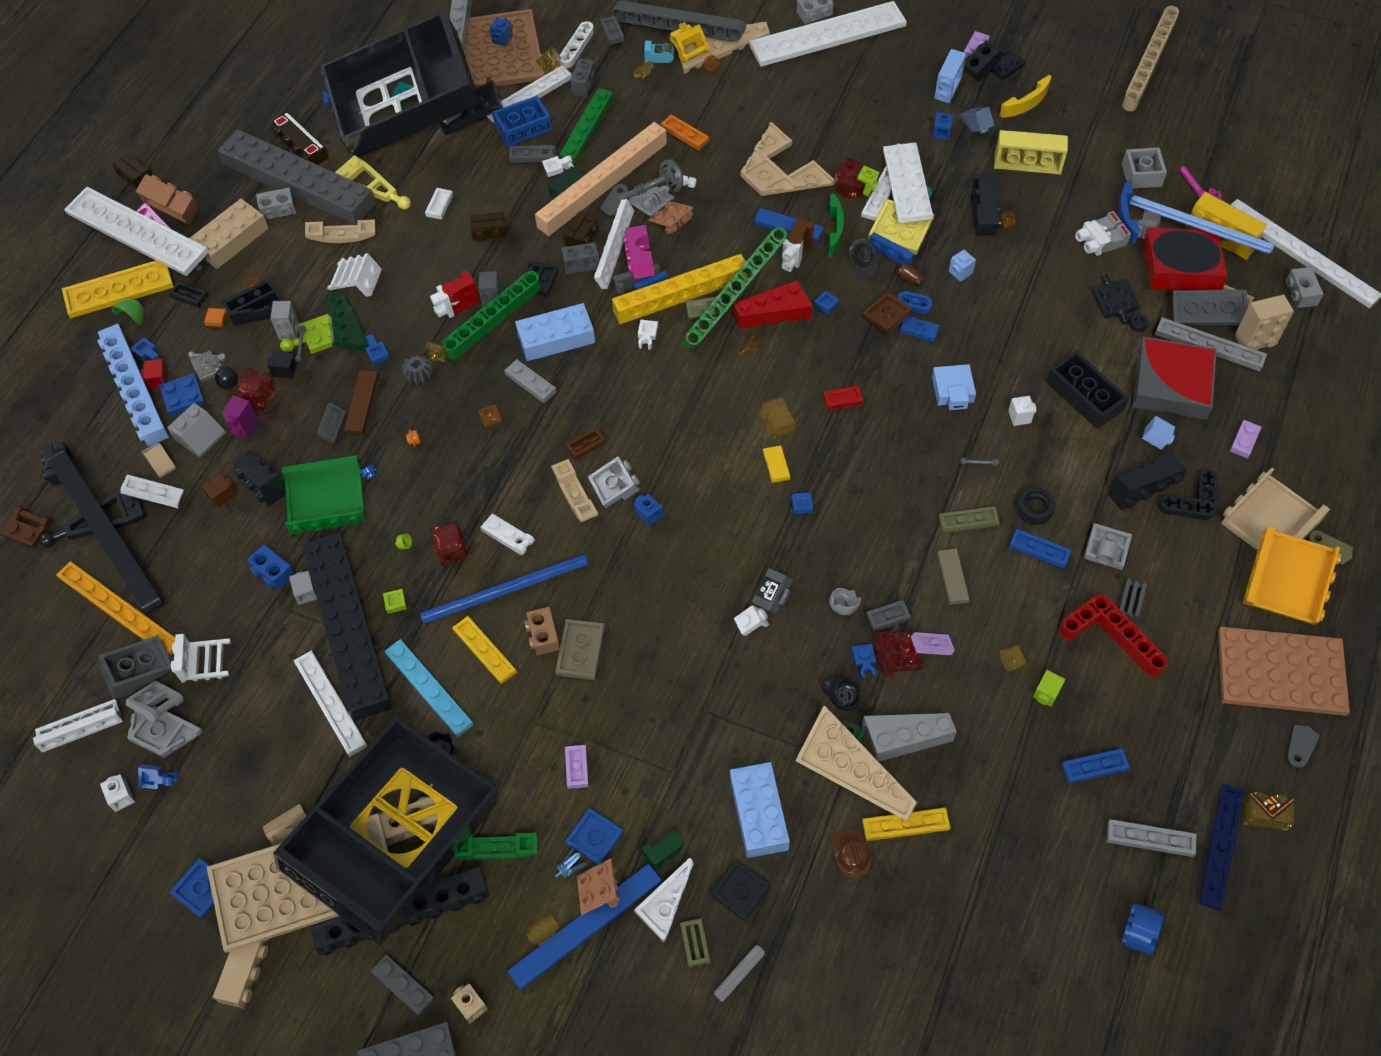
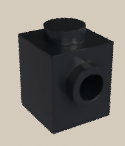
(282, 364)

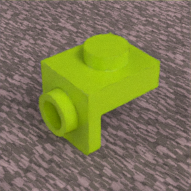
(869, 177)

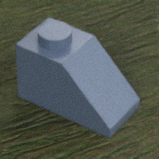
(978, 119)

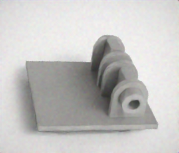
(652, 200)

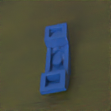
(1123, 212)

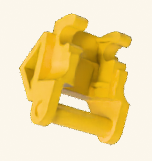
(686, 35)

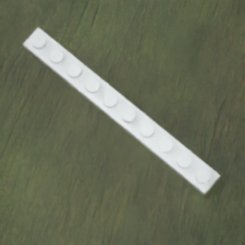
(1312, 258)

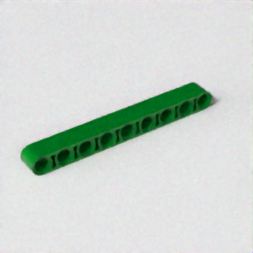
(738, 280)

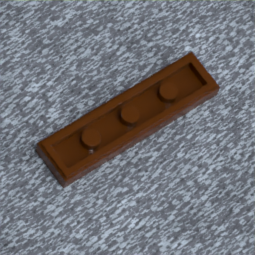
(361, 402)

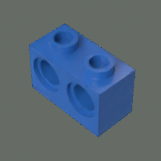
(272, 565)

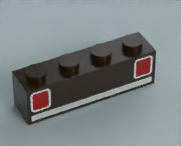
(299, 139)

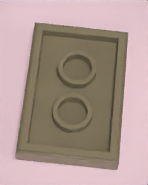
(580, 649)

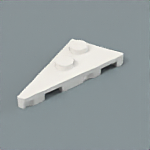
(661, 906)

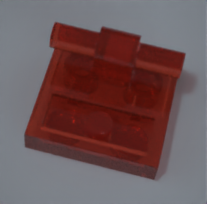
(896, 653)

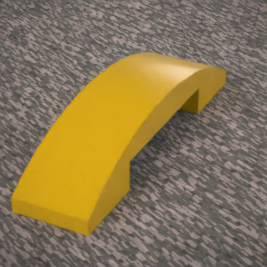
(1015, 107)

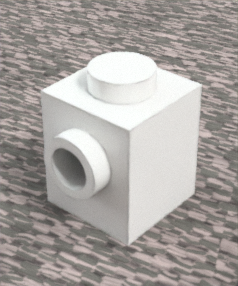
(1022, 410)
(117, 792)

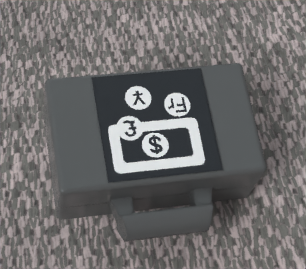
(773, 591)

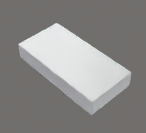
(439, 203)

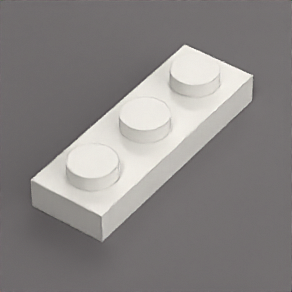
(152, 491)

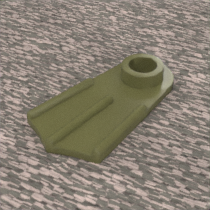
(1326, 540)

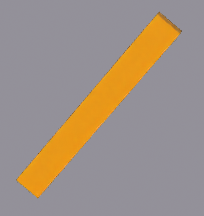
(114, 605)

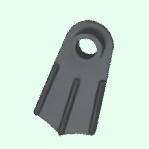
(611, 203)
(1301, 745)

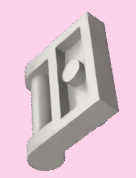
(151, 696)

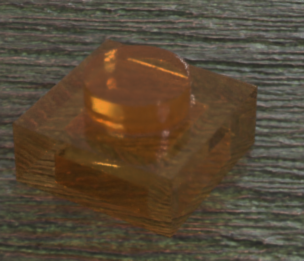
(490, 416)

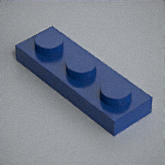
(1040, 548)
(1095, 766)

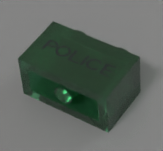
(564, 181)

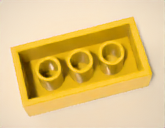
(1223, 214)

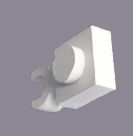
(647, 332)

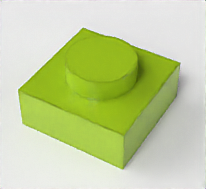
(394, 601)

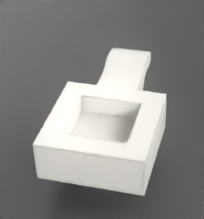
(555, 165)

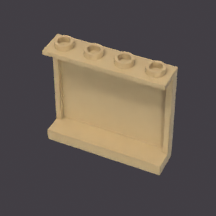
(1273, 506)

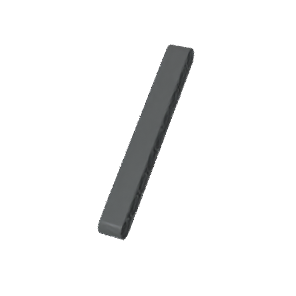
(671, 18)

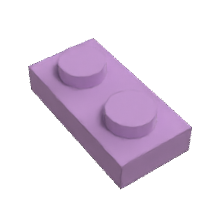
(977, 39)
(1245, 439)
(932, 643)
(576, 766)

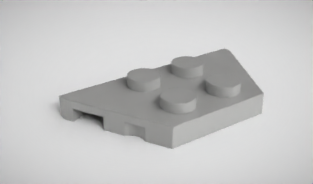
(163, 735)

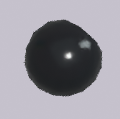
(226, 378)

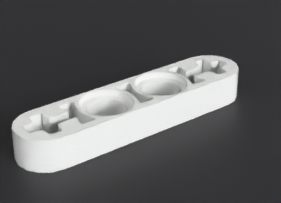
(579, 45)

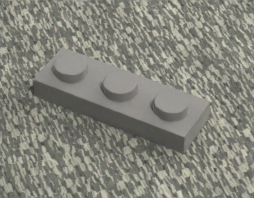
(530, 381)

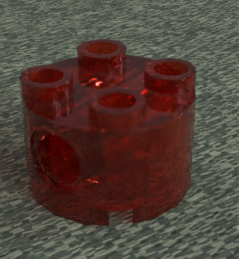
(846, 178)
(255, 388)
(449, 543)

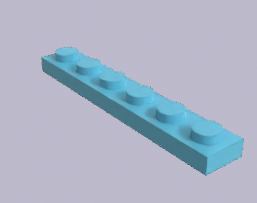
(429, 688)

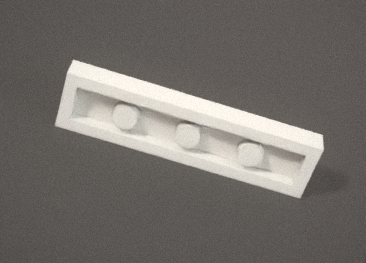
(84, 726)

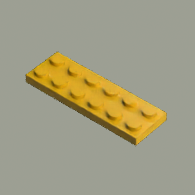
(112, 288)

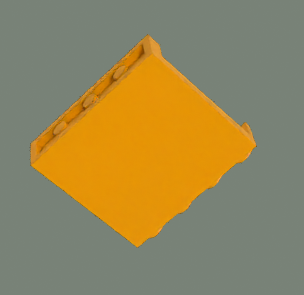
(1291, 576)

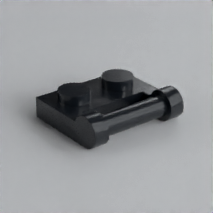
(547, 275)

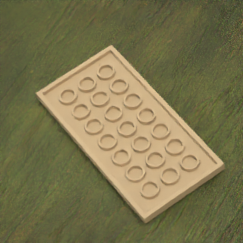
(261, 902)

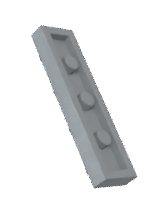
(1151, 838)

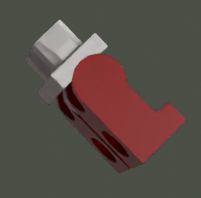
(455, 296)

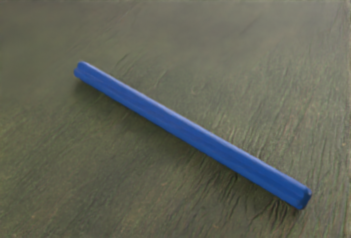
(504, 588)

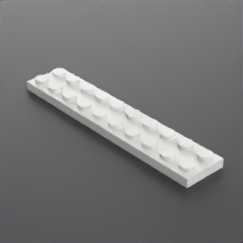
(827, 33)
(137, 231)

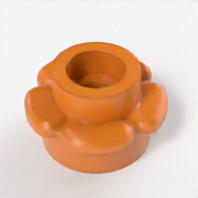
(413, 438)

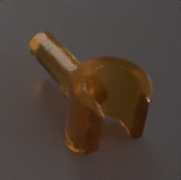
(751, 345)

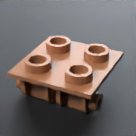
(672, 216)
(597, 887)

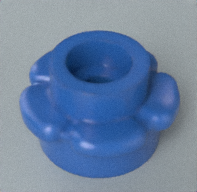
(368, 471)

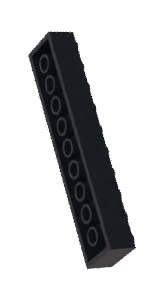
(346, 627)

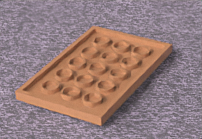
(1283, 671)

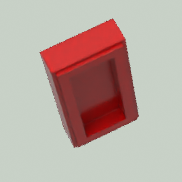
(843, 398)

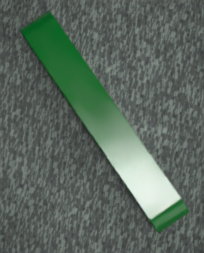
(487, 320)

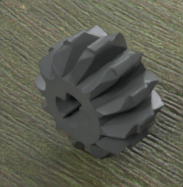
(417, 369)

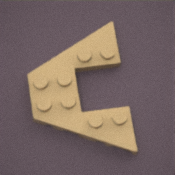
(769, 178)

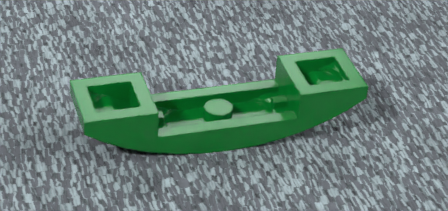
(835, 211)
(499, 847)

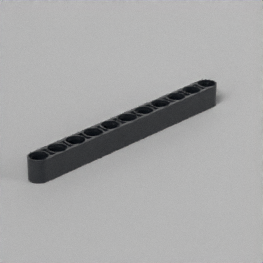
(105, 532)

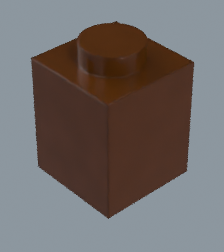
(219, 490)

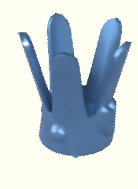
(564, 866)

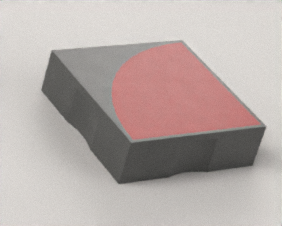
(1175, 377)

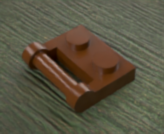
(25, 533)

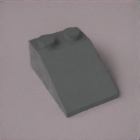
(134, 666)

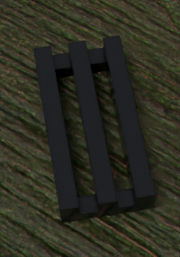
(186, 296)

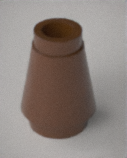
(910, 274)

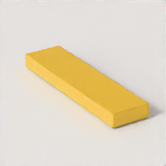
(484, 650)
(894, 826)

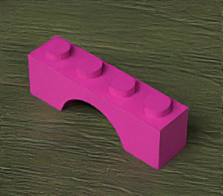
(638, 259)

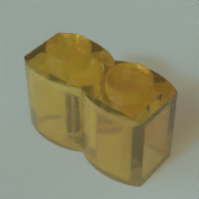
(777, 417)

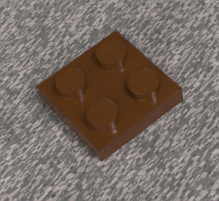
(887, 312)

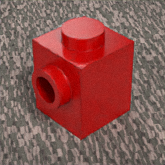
(154, 373)

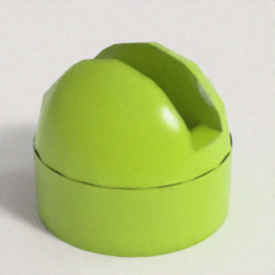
(403, 541)

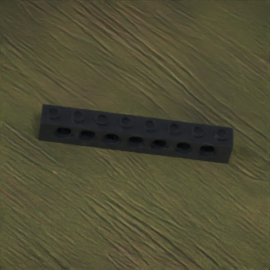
(473, 879)

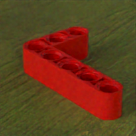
(1116, 631)

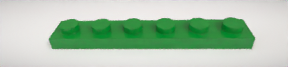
(586, 124)

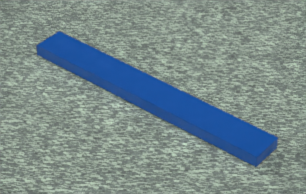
(582, 929)

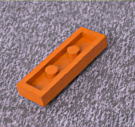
(685, 132)

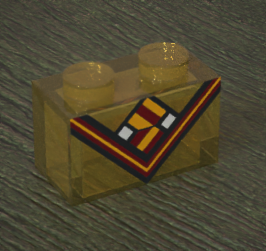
(1269, 811)

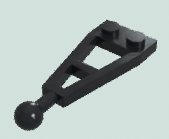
(130, 509)

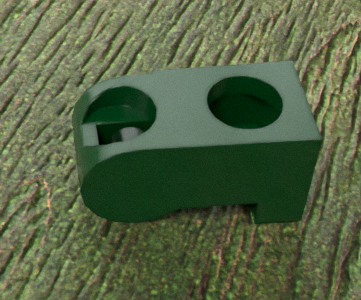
(664, 850)

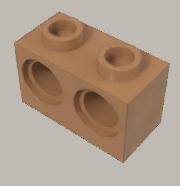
(541, 631)

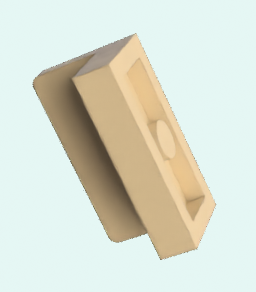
(282, 826)

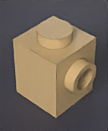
(468, 1003)

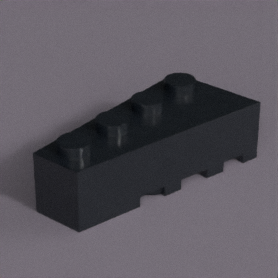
(1146, 480)

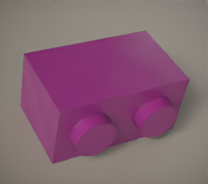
(240, 417)

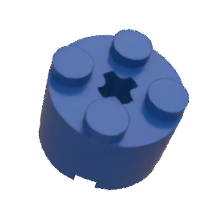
(1142, 929)

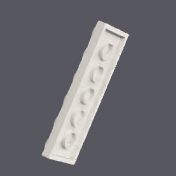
(907, 183)

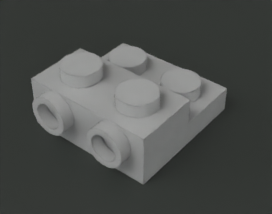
(614, 481)

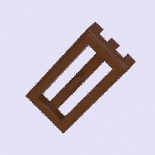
(586, 446)

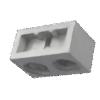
(814, 9)
(276, 203)
(284, 320)

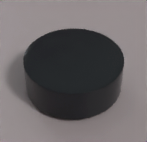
(1138, 323)

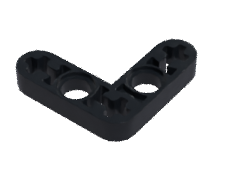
(1201, 501)

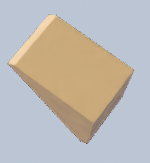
(158, 459)

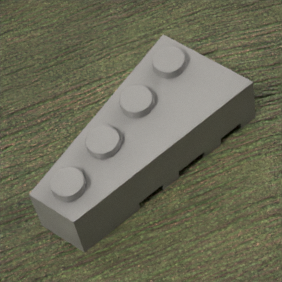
(903, 734)

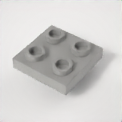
(1108, 546)

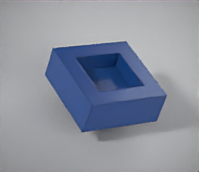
(826, 302)
(802, 503)

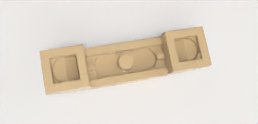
(340, 234)
(573, 491)

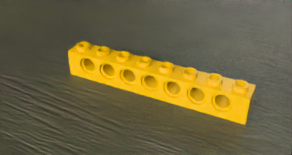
(676, 289)

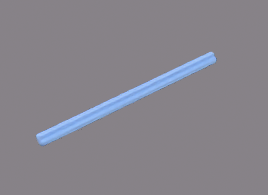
(1202, 224)

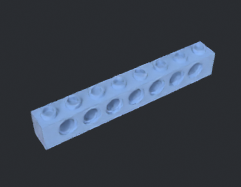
(132, 384)

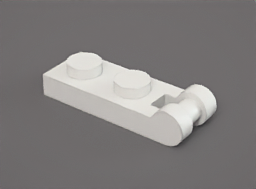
(507, 534)

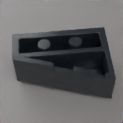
(985, 204)
(252, 304)
(258, 478)

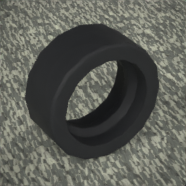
(1034, 518)

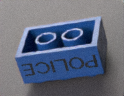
(522, 121)

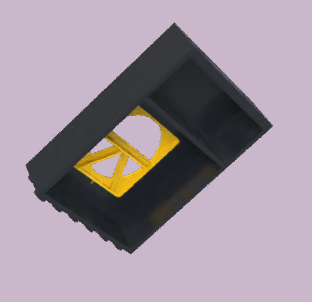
(332, 846)

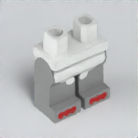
(1103, 234)

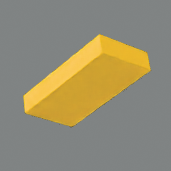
(776, 464)

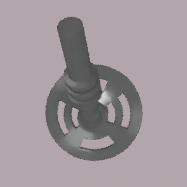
(664, 179)

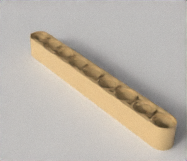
(1150, 58)

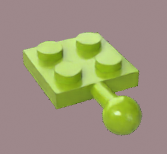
(316, 336)

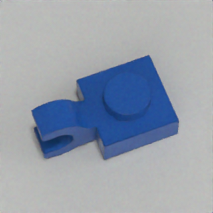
(145, 349)
(376, 351)
(153, 778)

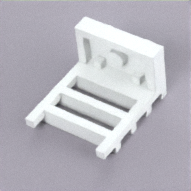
(357, 272)
(187, 659)

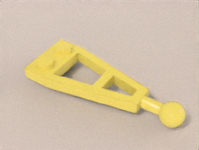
(355, 166)

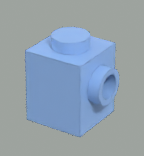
(962, 265)
(1159, 433)

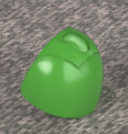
(132, 308)

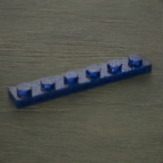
(1221, 847)

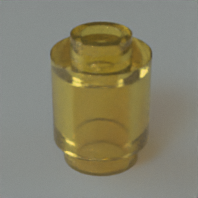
(542, 930)

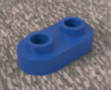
(916, 301)

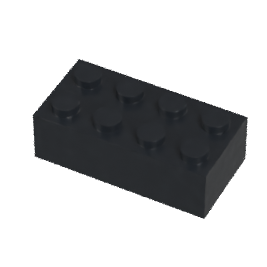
(1087, 389)

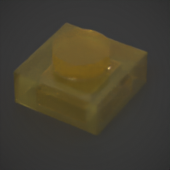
(643, 70)
(435, 351)
(1012, 658)

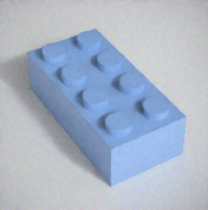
(555, 332)
(759, 810)

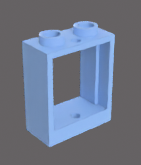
(950, 75)

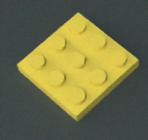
(908, 234)

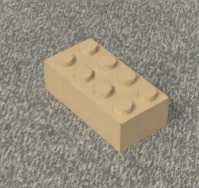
(230, 232)

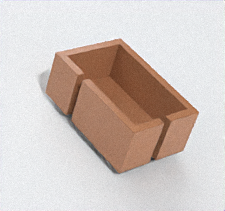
(167, 198)

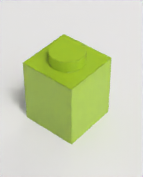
(1048, 688)

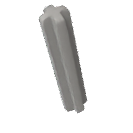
(739, 973)

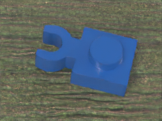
(864, 658)

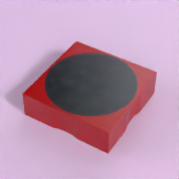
(1184, 259)

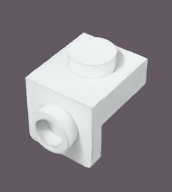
(751, 619)

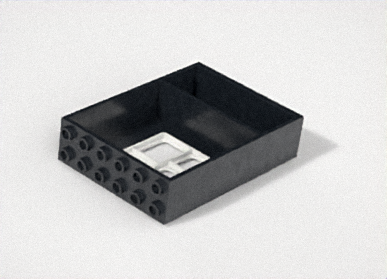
(440, 77)

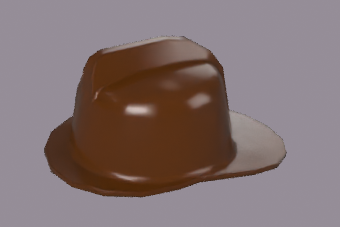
(851, 853)

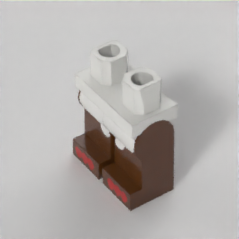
(798, 239)

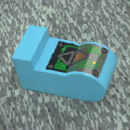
(658, 53)

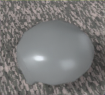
(844, 601)

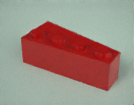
(773, 306)

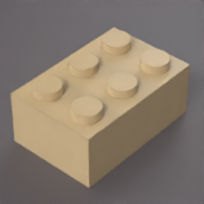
(1264, 322)

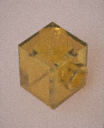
(549, 60)

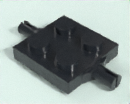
(1115, 299)

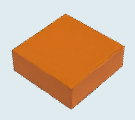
(215, 317)

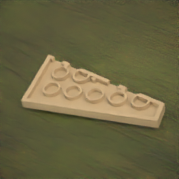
(723, 47)
(843, 759)

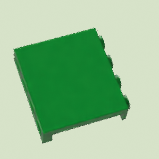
(324, 494)

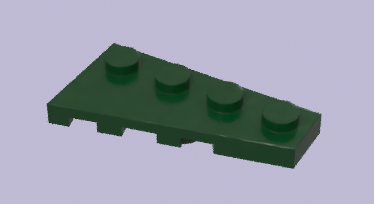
(343, 323)

